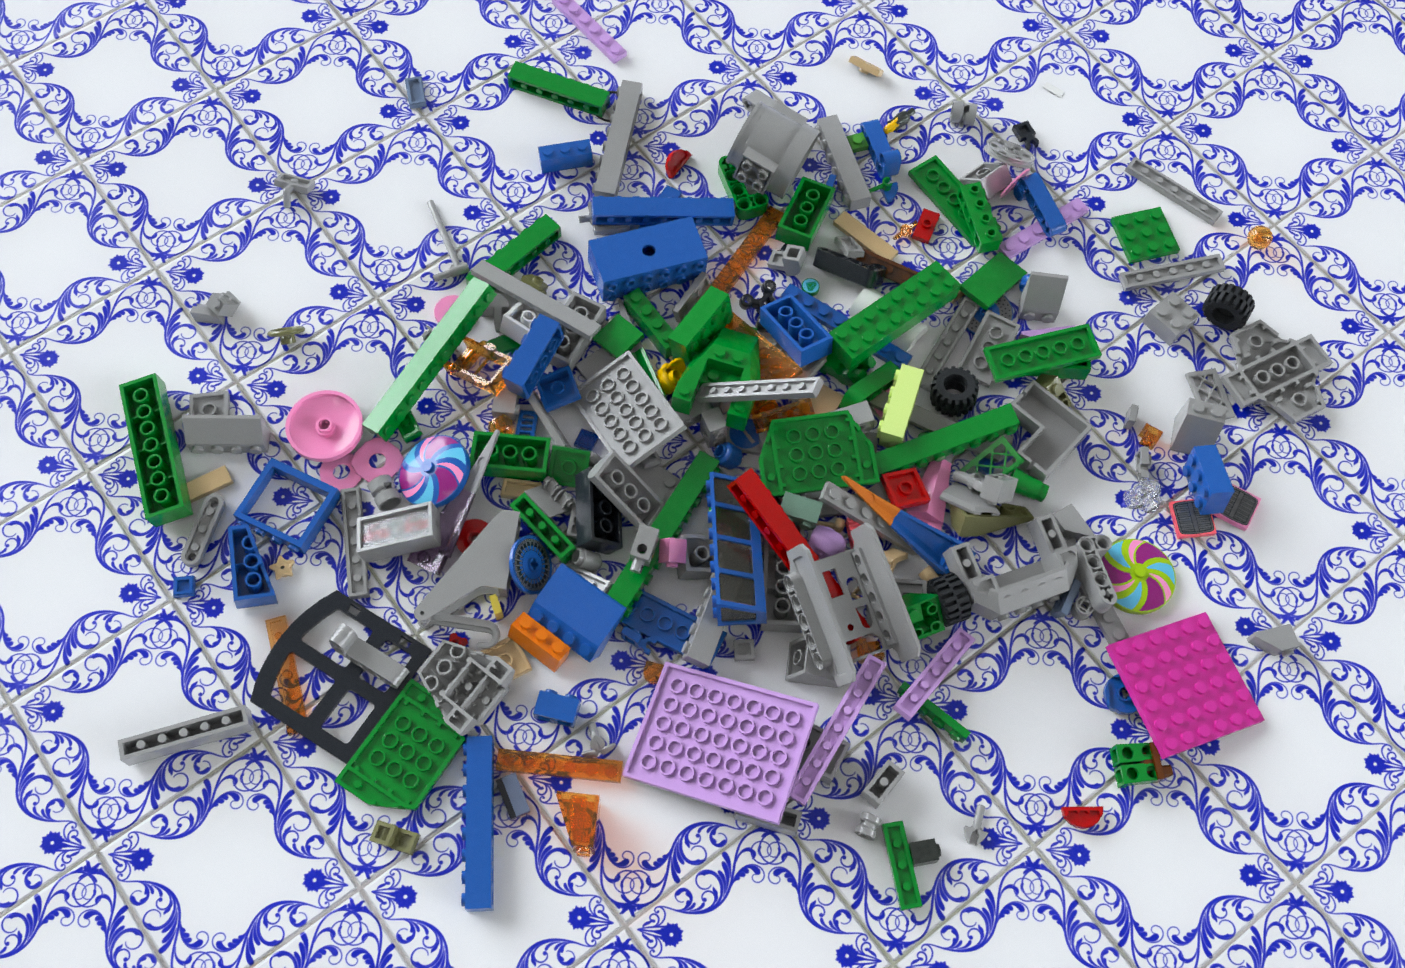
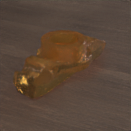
(905, 230)

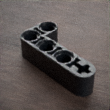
(850, 269)

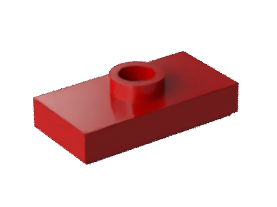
(926, 226)

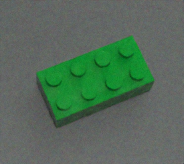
(805, 213)
(701, 324)
(514, 456)

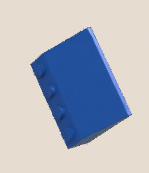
(577, 612)

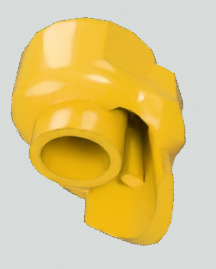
(670, 374)

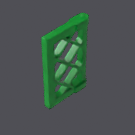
(990, 450)

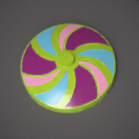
(1139, 576)

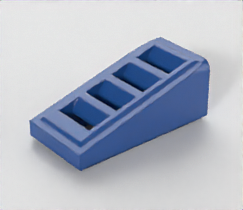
(521, 419)

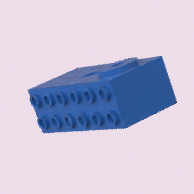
(647, 258)

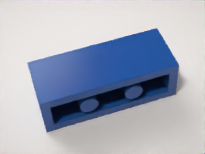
(565, 156)

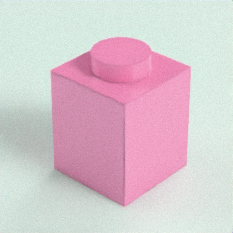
(672, 551)

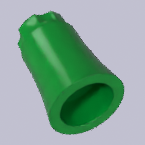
(1029, 486)

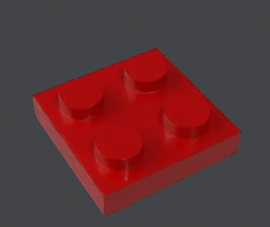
(905, 488)

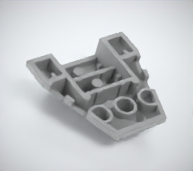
(465, 684)

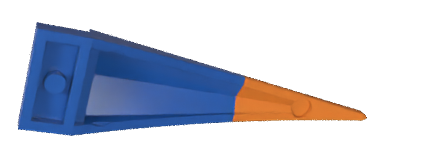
(921, 537)

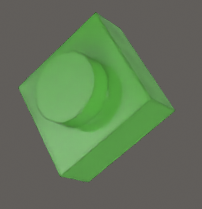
(857, 142)

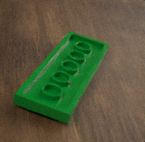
(942, 188)
(1042, 353)

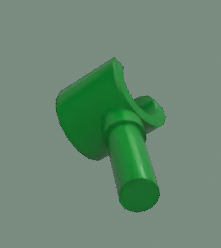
(885, 186)

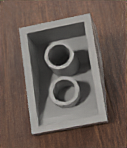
(1042, 297)

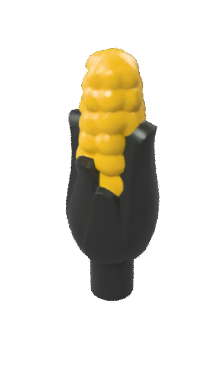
(898, 121)

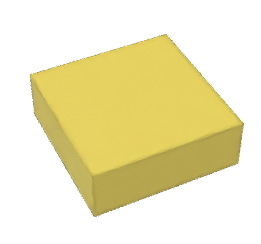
(496, 607)

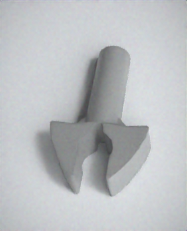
(976, 826)

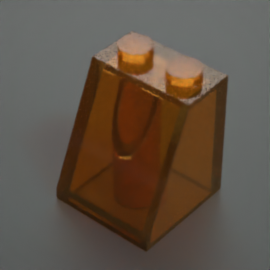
(581, 819)

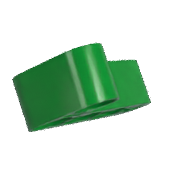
(738, 191)
(870, 386)

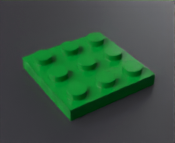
(1144, 235)

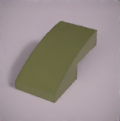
(394, 837)

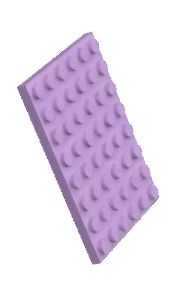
(721, 742)

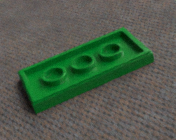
(992, 281)

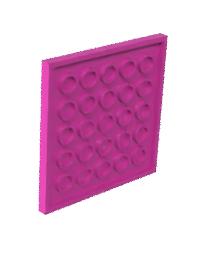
(1184, 685)

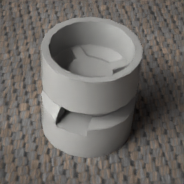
(963, 113)
(384, 492)

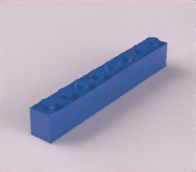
(658, 210)
(479, 824)

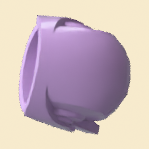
(826, 542)

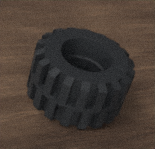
(1228, 306)
(955, 379)
(952, 597)

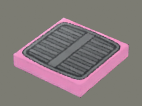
(1240, 508)

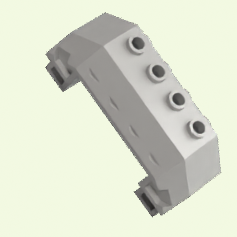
(1022, 587)

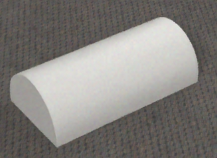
(906, 340)

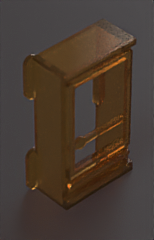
(470, 356)

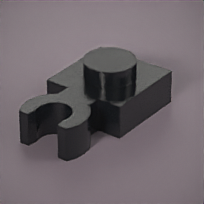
(1025, 132)

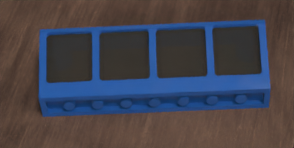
(736, 558)

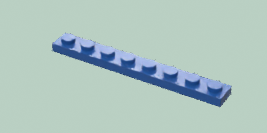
(831, 319)

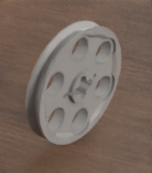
(1009, 153)

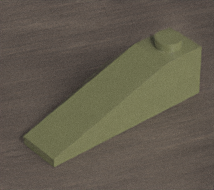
(975, 525)

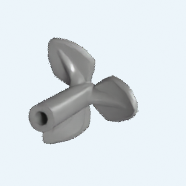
(597, 743)

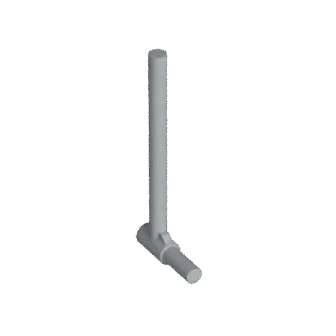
(457, 268)

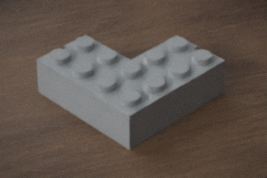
(1053, 427)

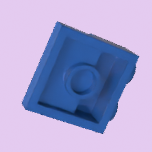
(558, 388)

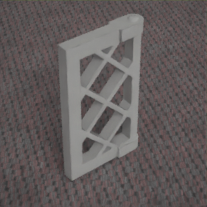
(1201, 375)

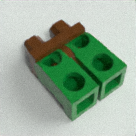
(1138, 764)

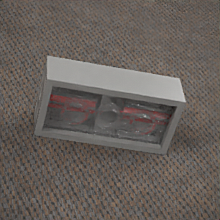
(398, 532)

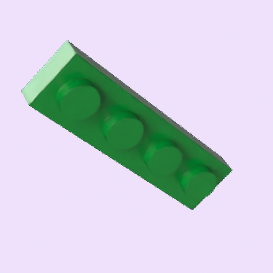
(939, 717)
(901, 865)

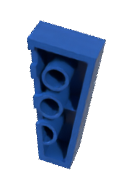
(248, 572)

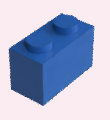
(557, 708)

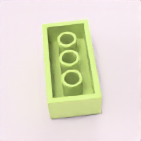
(899, 406)

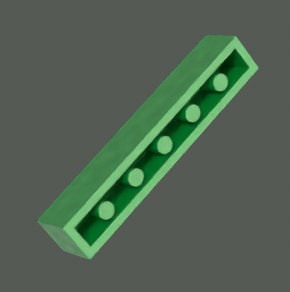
(558, 89)
(524, 247)

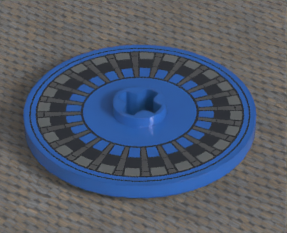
(530, 564)

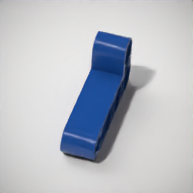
(884, 158)
(1041, 203)

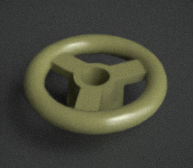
(286, 334)

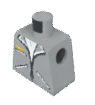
(646, 541)

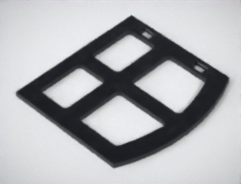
(345, 678)

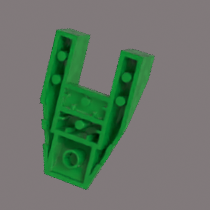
(726, 358)

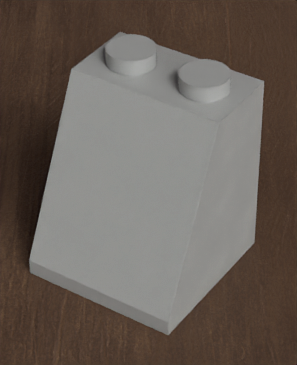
(1197, 425)
(802, 668)

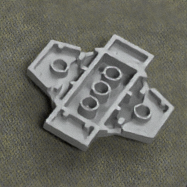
(1276, 371)

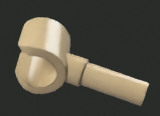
(838, 526)

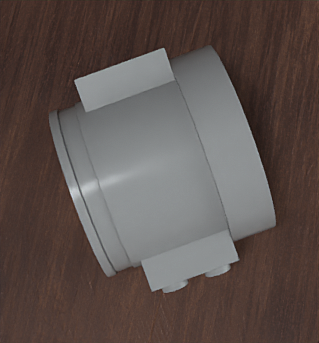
(771, 148)

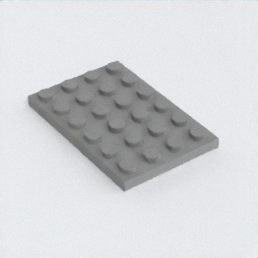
(628, 410)

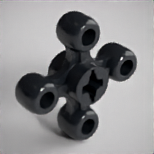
(757, 303)

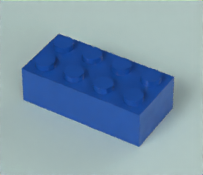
(796, 330)
(533, 356)

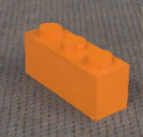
(539, 642)

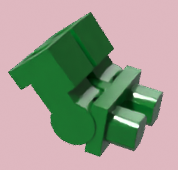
(842, 374)

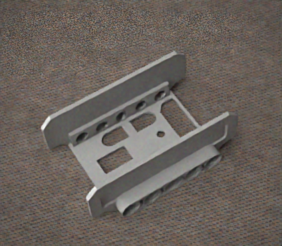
(826, 619)

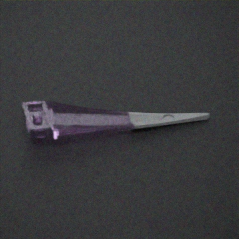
(454, 516)

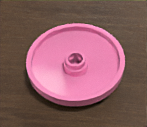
(324, 426)

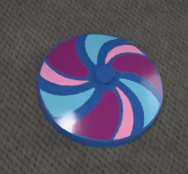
(434, 471)

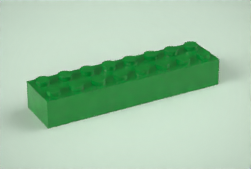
(893, 315)
(155, 450)

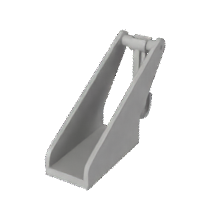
(477, 572)

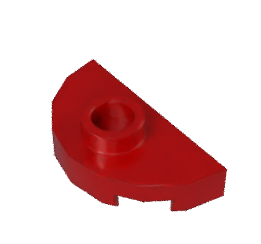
(676, 161)
(1082, 816)

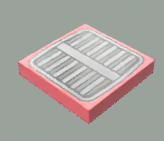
(1189, 522)

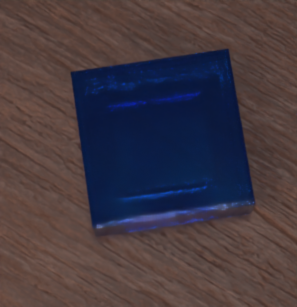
(586, 440)

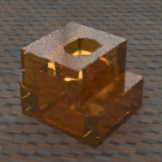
(1150, 436)

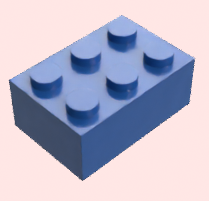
(1208, 479)

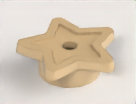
(287, 571)

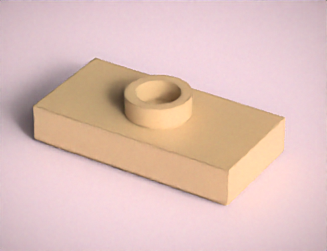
(866, 67)

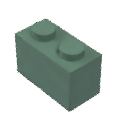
(802, 510)

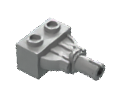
(993, 488)

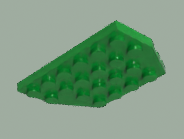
(816, 449)
(402, 753)

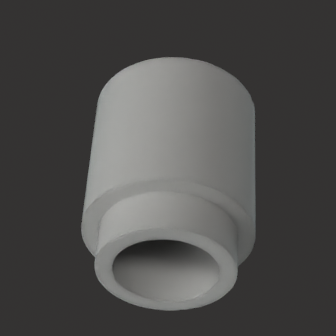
(587, 560)

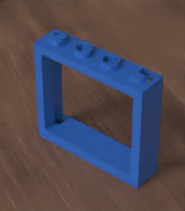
(303, 544)

